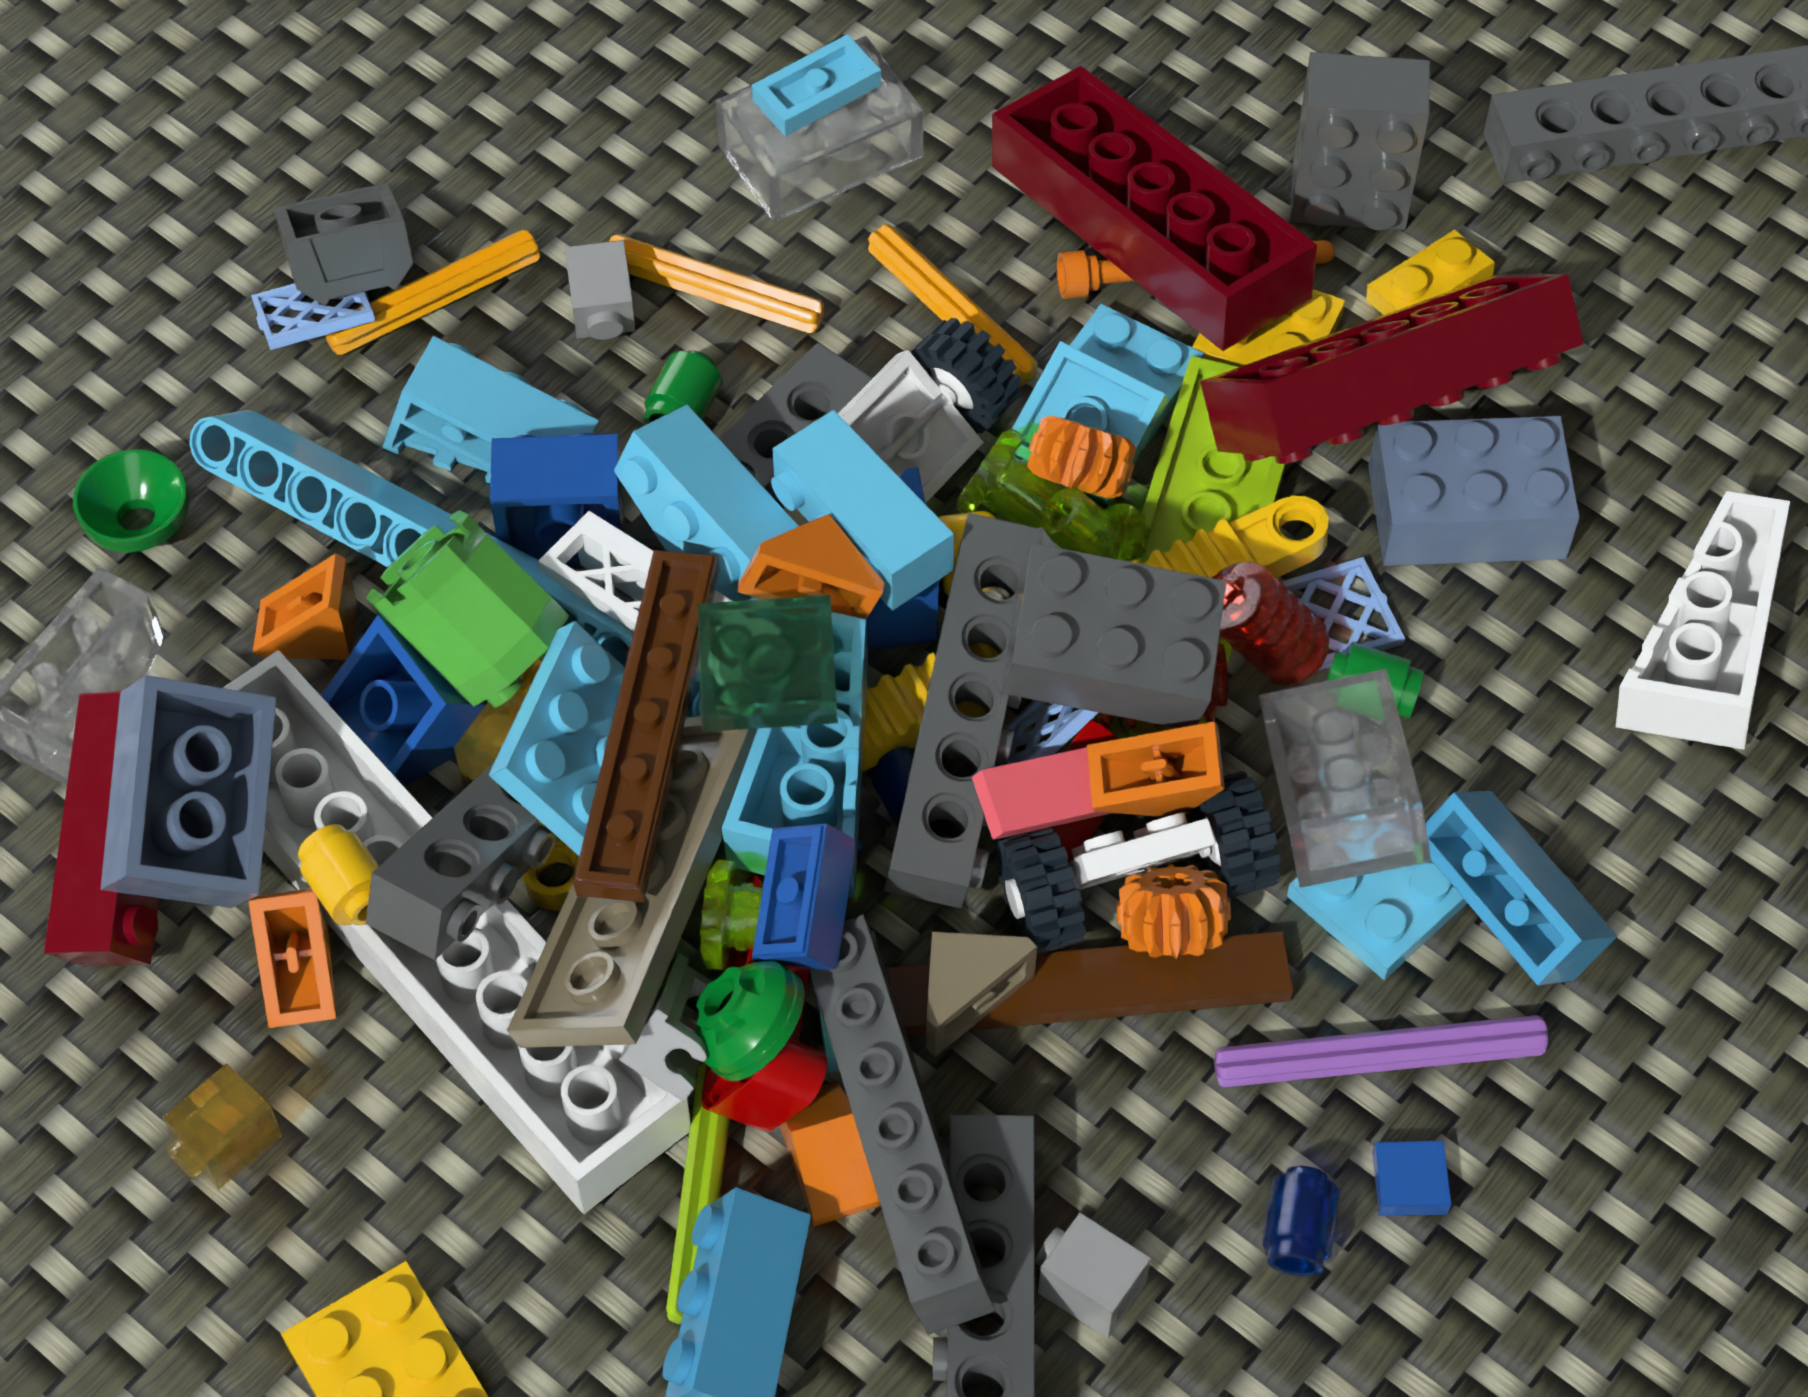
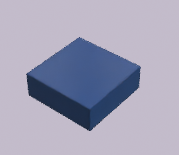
(1411, 1178)

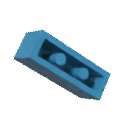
(1515, 888)
(737, 1298)

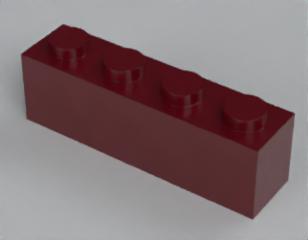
(83, 921)

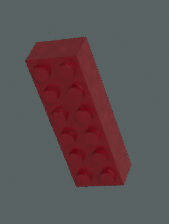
(1153, 207)
(1392, 366)

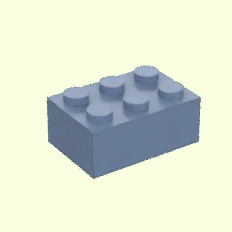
(1473, 491)
(188, 792)

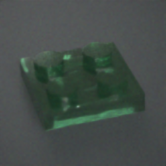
(767, 663)

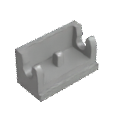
(669, 1043)

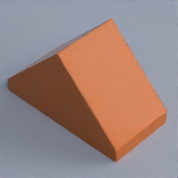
(814, 562)
(310, 615)
(1157, 771)
(293, 957)
(829, 1157)

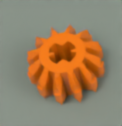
(1081, 457)
(1173, 911)

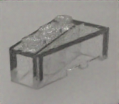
(92, 646)

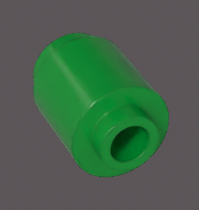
(684, 380)
(1403, 679)

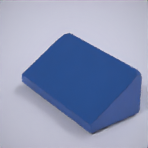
(804, 897)

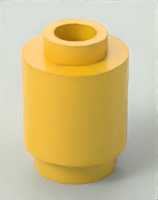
(338, 872)

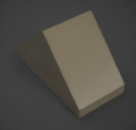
(971, 979)

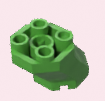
(469, 610)

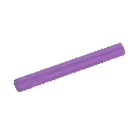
(1380, 1051)

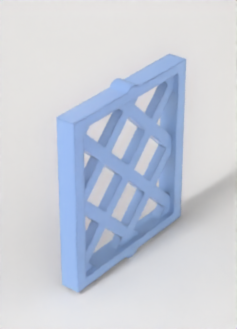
(299, 328)
(1376, 602)
(1062, 729)

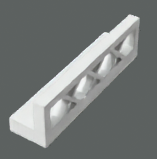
(610, 560)

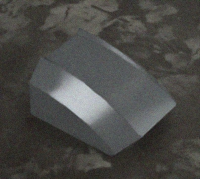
(345, 242)

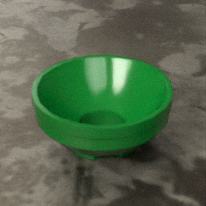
(126, 483)
(748, 1017)

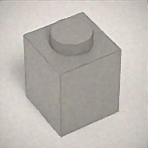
(600, 290)
(1091, 1274)

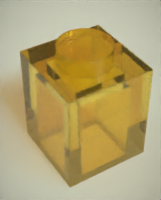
(220, 1128)

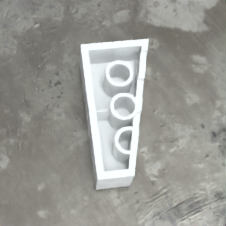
(1709, 643)

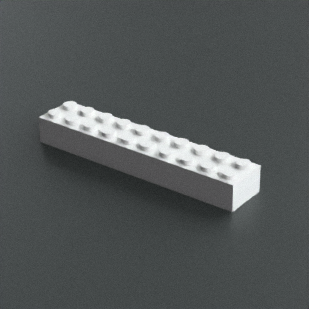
(568, 1105)

